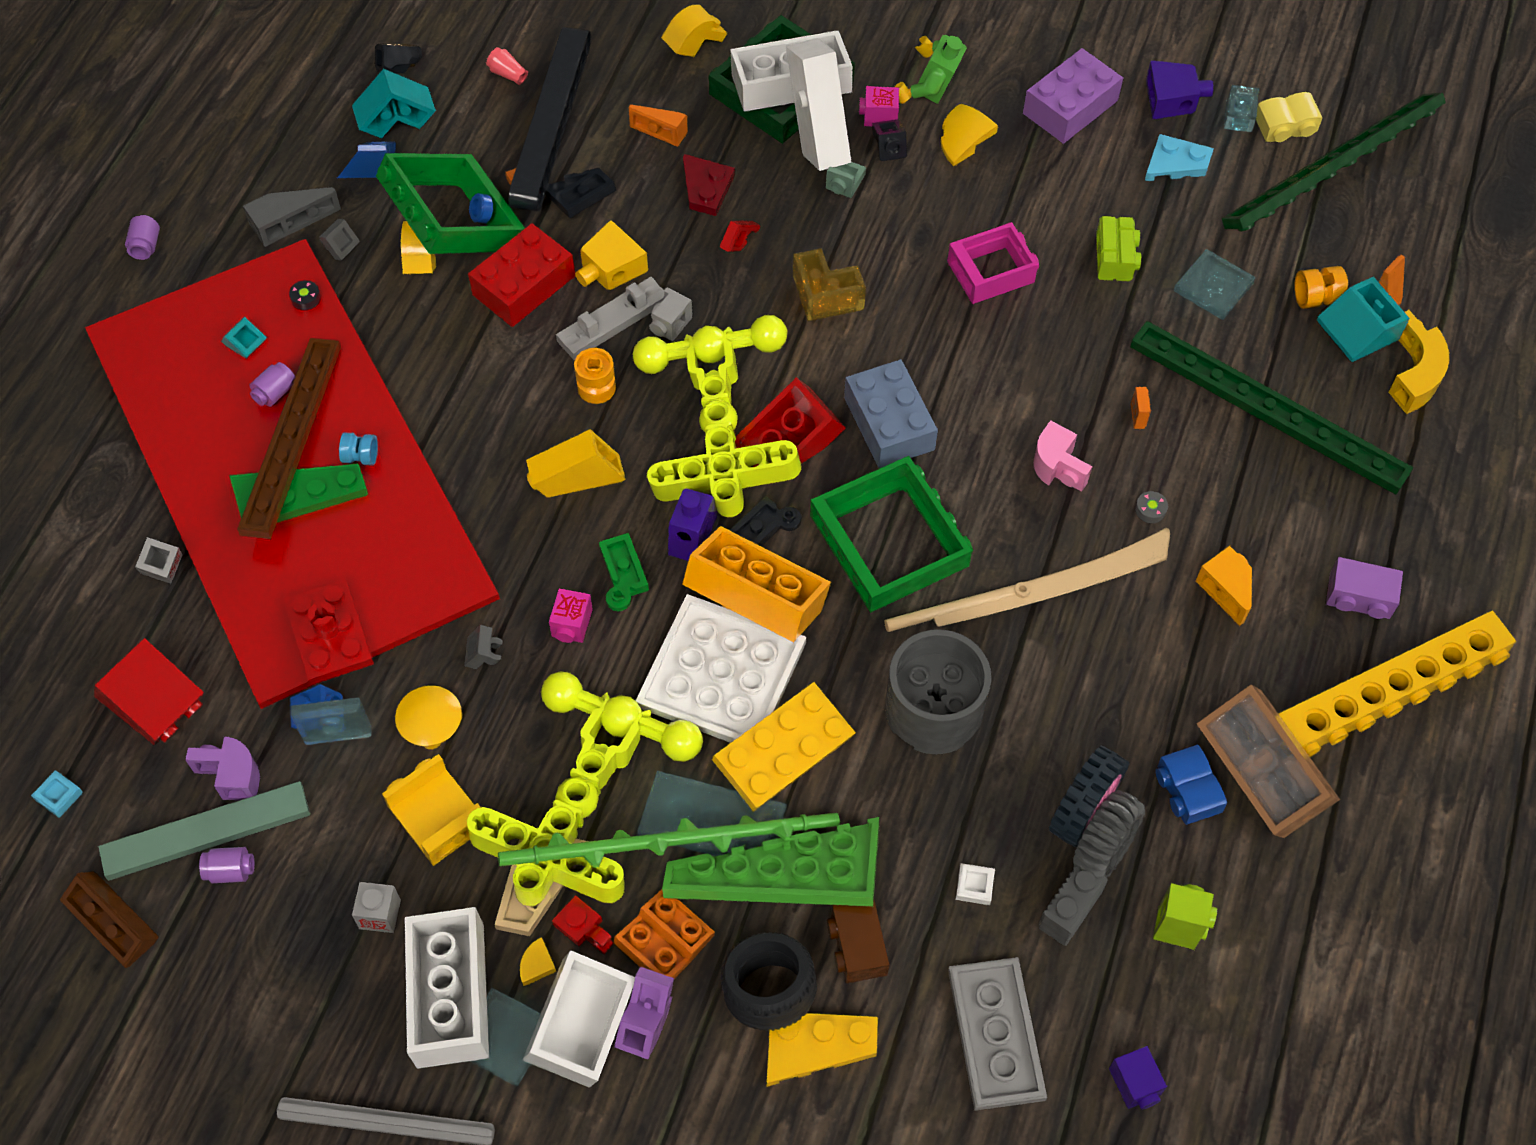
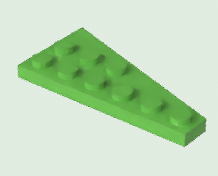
(803, 870)

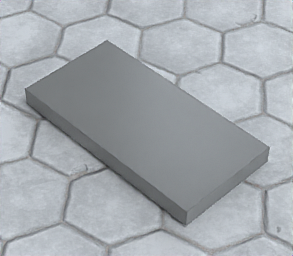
(997, 1034)

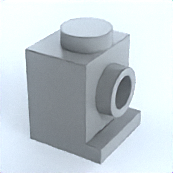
(671, 315)

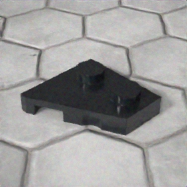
(580, 190)

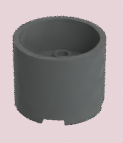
(944, 668)

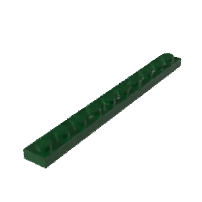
(1328, 164)
(1272, 407)

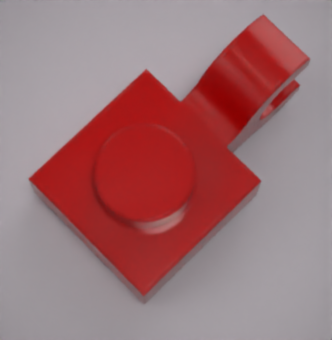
(582, 923)

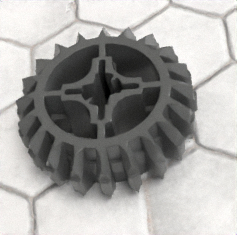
(1109, 834)

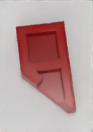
(736, 235)

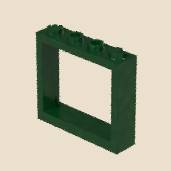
(777, 125)

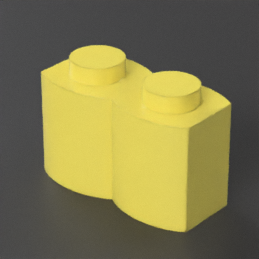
(1288, 117)

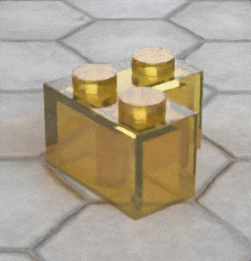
(826, 291)

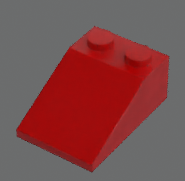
(795, 417)

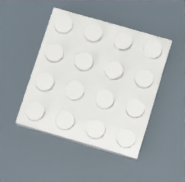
(719, 670)

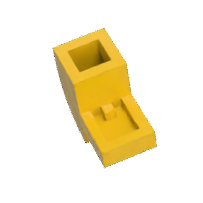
(690, 30)
(414, 255)

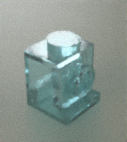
(1241, 108)

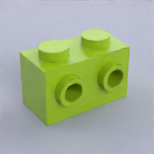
(1184, 916)

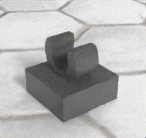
(339, 239)
(479, 647)

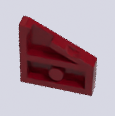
(706, 183)

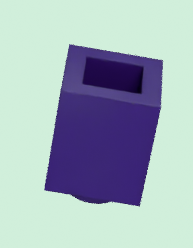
(1138, 1078)

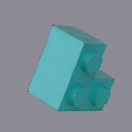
(392, 99)

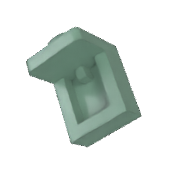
(845, 178)

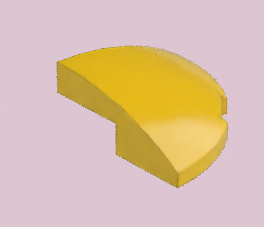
(963, 131)

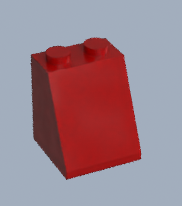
(149, 693)

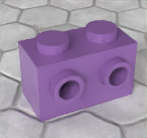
(1364, 588)

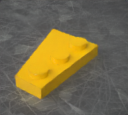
(818, 1044)

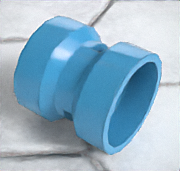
(358, 448)

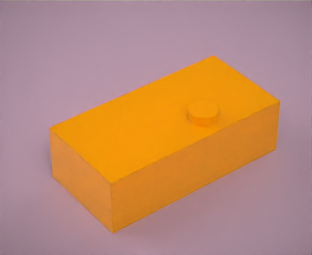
(756, 583)

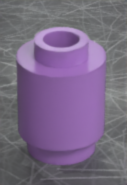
(142, 237)
(272, 384)
(226, 865)

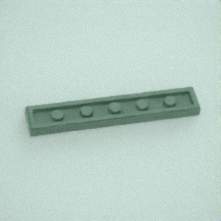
(203, 831)

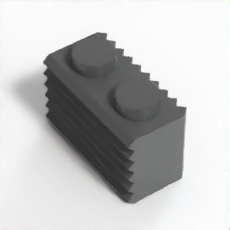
(1071, 904)

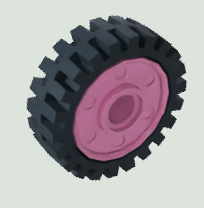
(1091, 787)

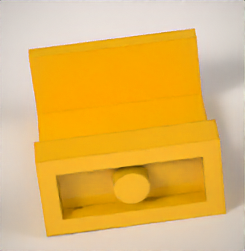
(431, 808)

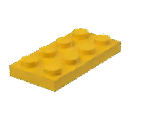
(783, 746)

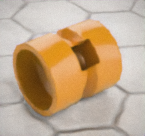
(1318, 287)
(595, 375)

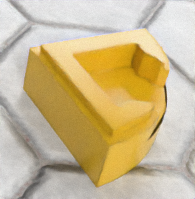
(536, 963)

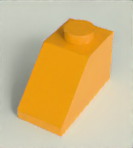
(1229, 583)

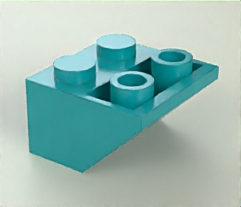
(1363, 319)

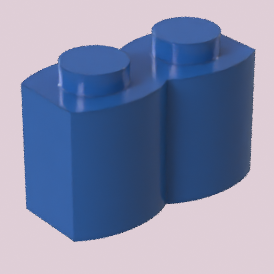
(1192, 785)

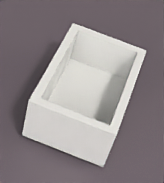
(579, 1019)

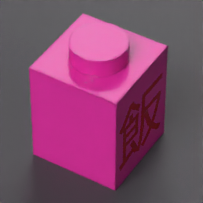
(879, 104)
(570, 616)

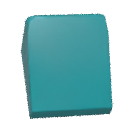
(244, 338)

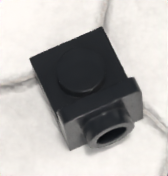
(890, 139)

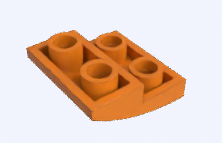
(664, 936)

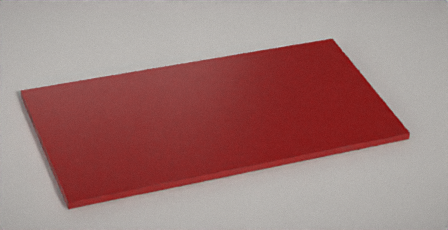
(199, 425)

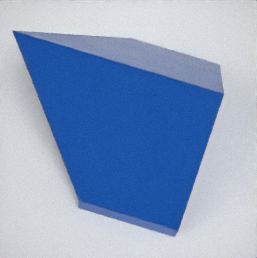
(367, 159)

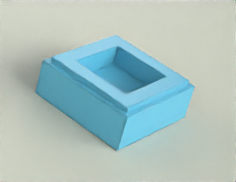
(57, 794)

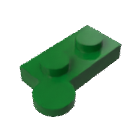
(624, 571)

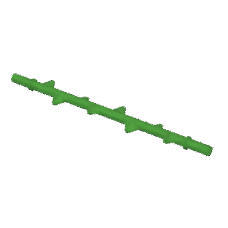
(686, 834)

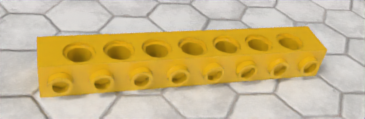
(1484, 633)

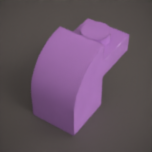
(234, 765)
(645, 1013)

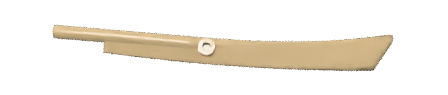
(1119, 563)

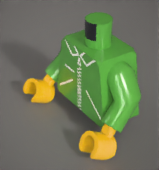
(939, 70)

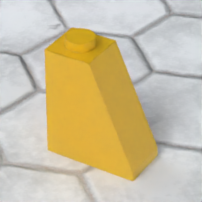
(575, 466)

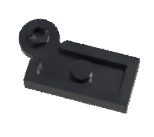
(765, 521)

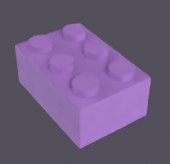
(1072, 95)

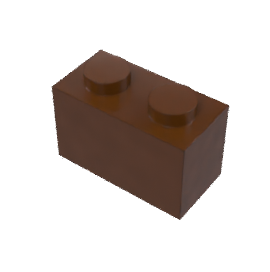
(859, 942)

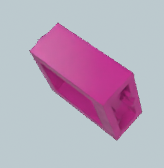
(978, 245)

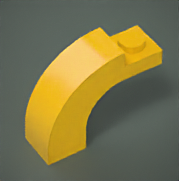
(1431, 361)

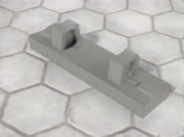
(611, 318)

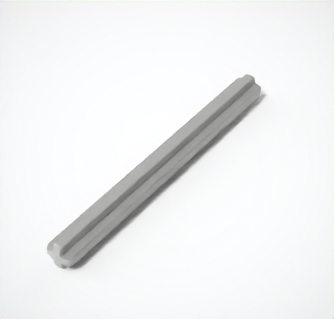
(385, 1121)

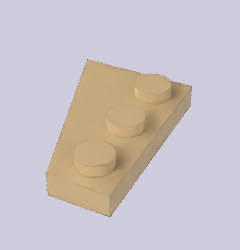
(519, 918)

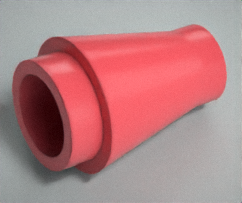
(505, 65)

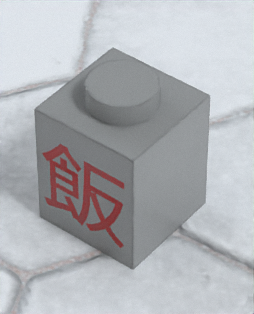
(159, 560)
(376, 907)

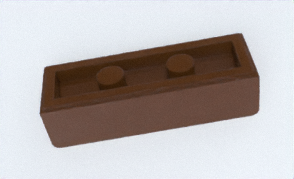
(108, 918)

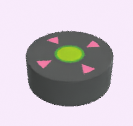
(1151, 507)

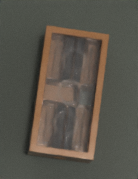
(1267, 761)

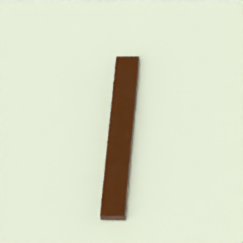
(289, 439)

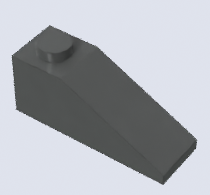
(287, 212)

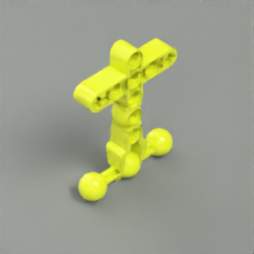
(776, 460)
(621, 718)

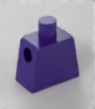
(1175, 89)
(692, 515)

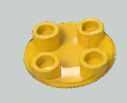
(428, 716)

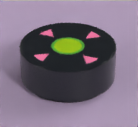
(304, 295)

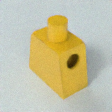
(611, 258)

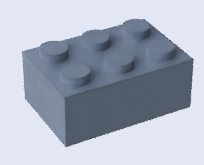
(890, 413)

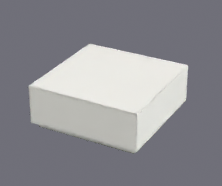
(975, 884)

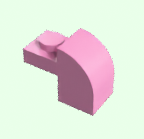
(1055, 459)

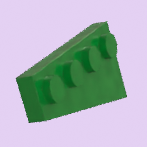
(309, 490)

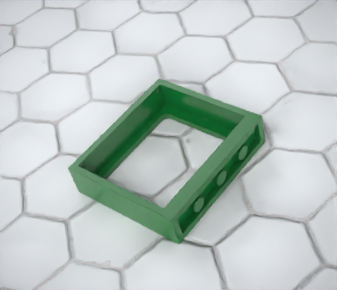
(403, 170)
(869, 488)

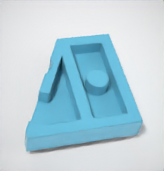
(1178, 159)

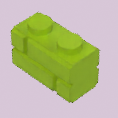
(1117, 248)

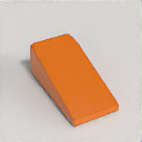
(659, 123)
(1393, 279)

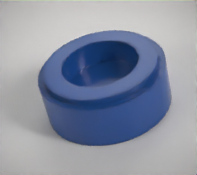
(481, 208)

